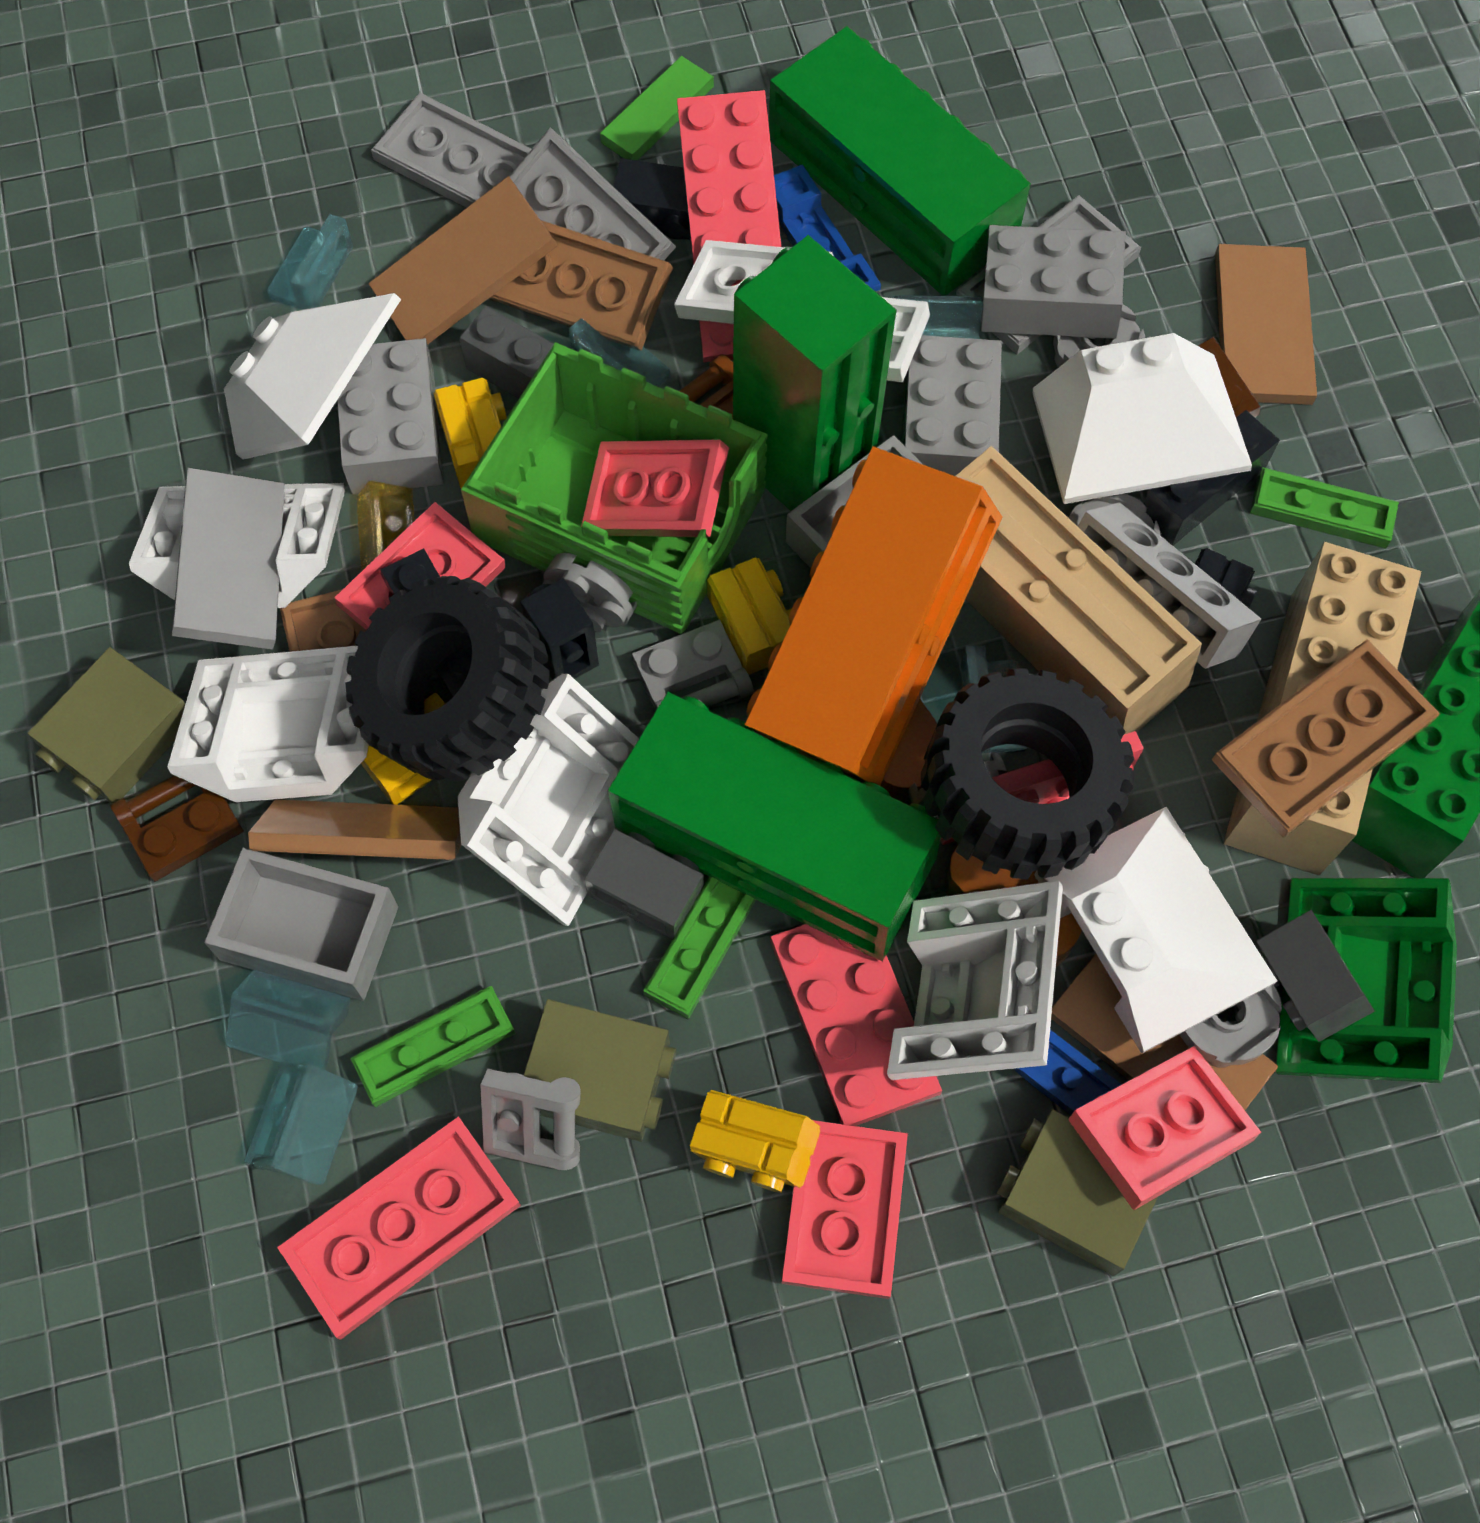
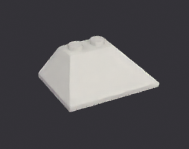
(299, 372)
(1138, 418)
(305, 544)
(269, 726)
(549, 804)
(1161, 930)
(981, 982)

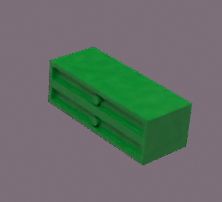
(894, 158)
(810, 367)
(1430, 787)
(776, 824)

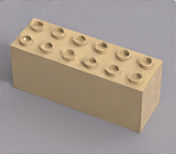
(1074, 604)
(1329, 614)

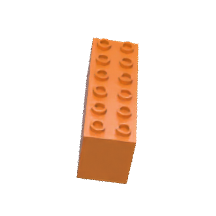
(875, 614)

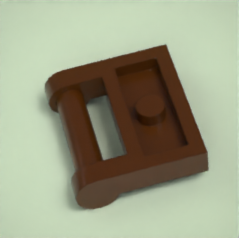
(179, 834)

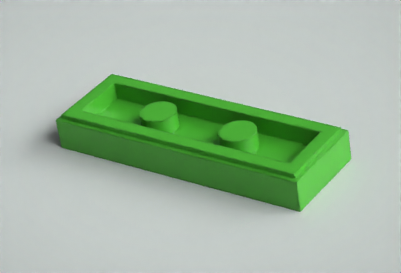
(655, 110)
(1324, 507)
(698, 947)
(432, 1046)

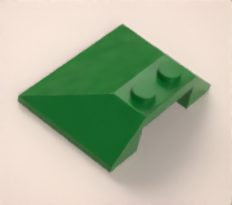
(1403, 956)

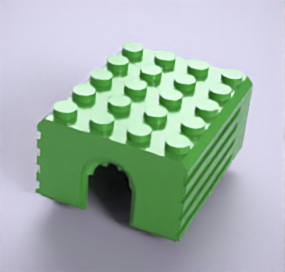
(540, 467)

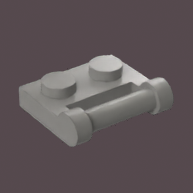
(691, 660)
(513, 1119)

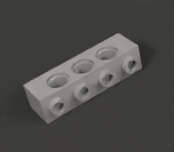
(1173, 581)

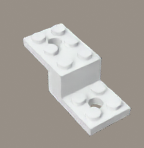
(710, 297)

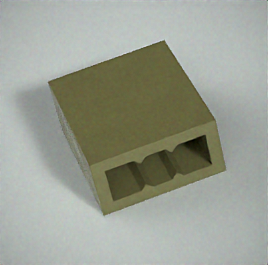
(109, 727)
(610, 1060)
(1070, 1197)

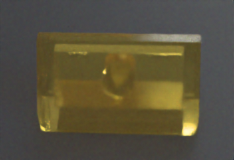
(382, 516)

